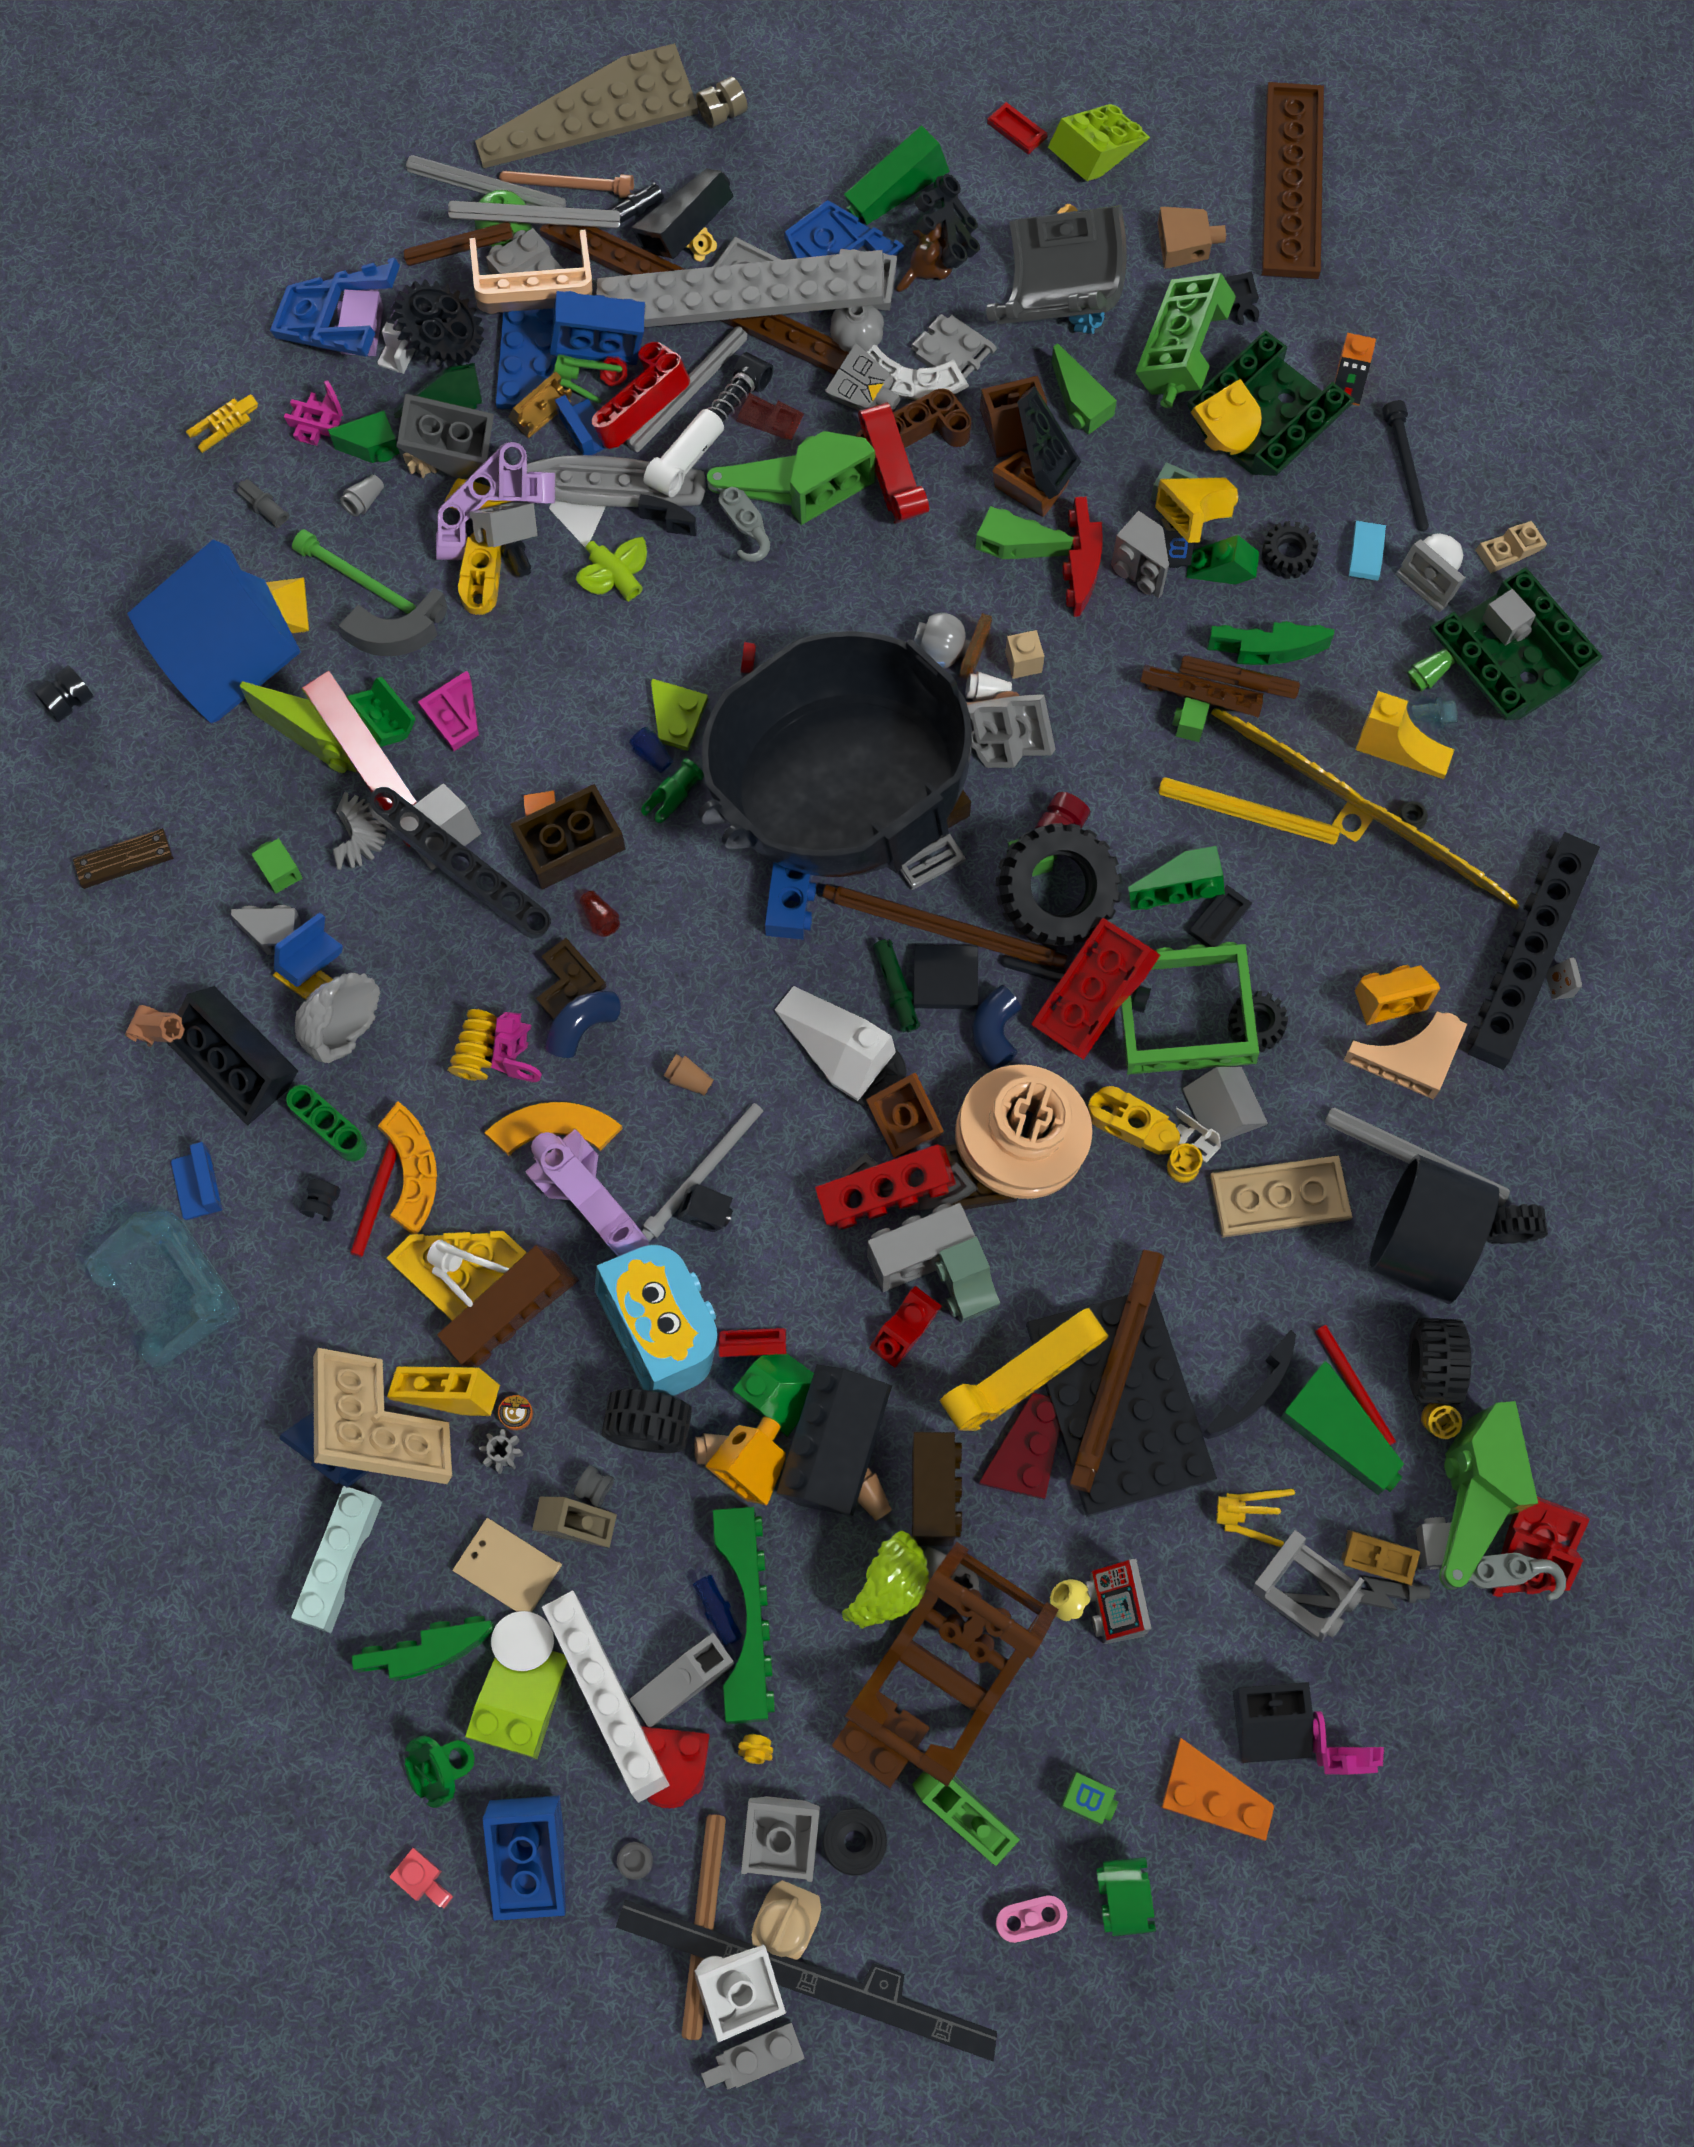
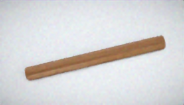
(704, 1917)

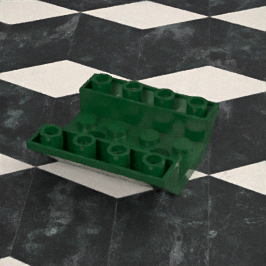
(1284, 427)
(1552, 650)

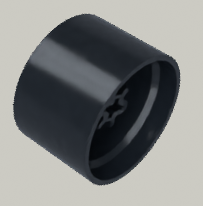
(1434, 1229)

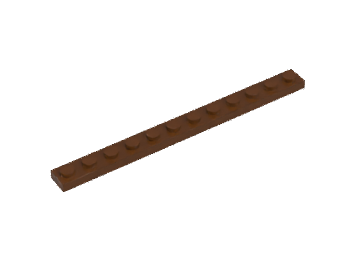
(632, 260)

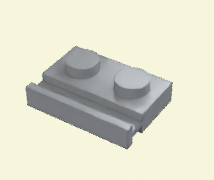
(1430, 575)

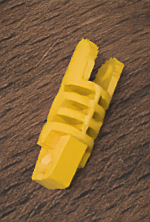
(224, 421)

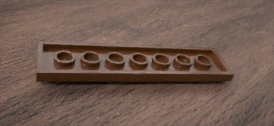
(1293, 180)

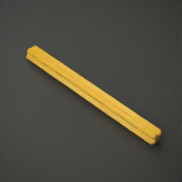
(1249, 811)

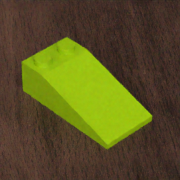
(297, 721)

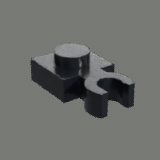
(1246, 295)

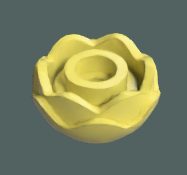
(1070, 1599)

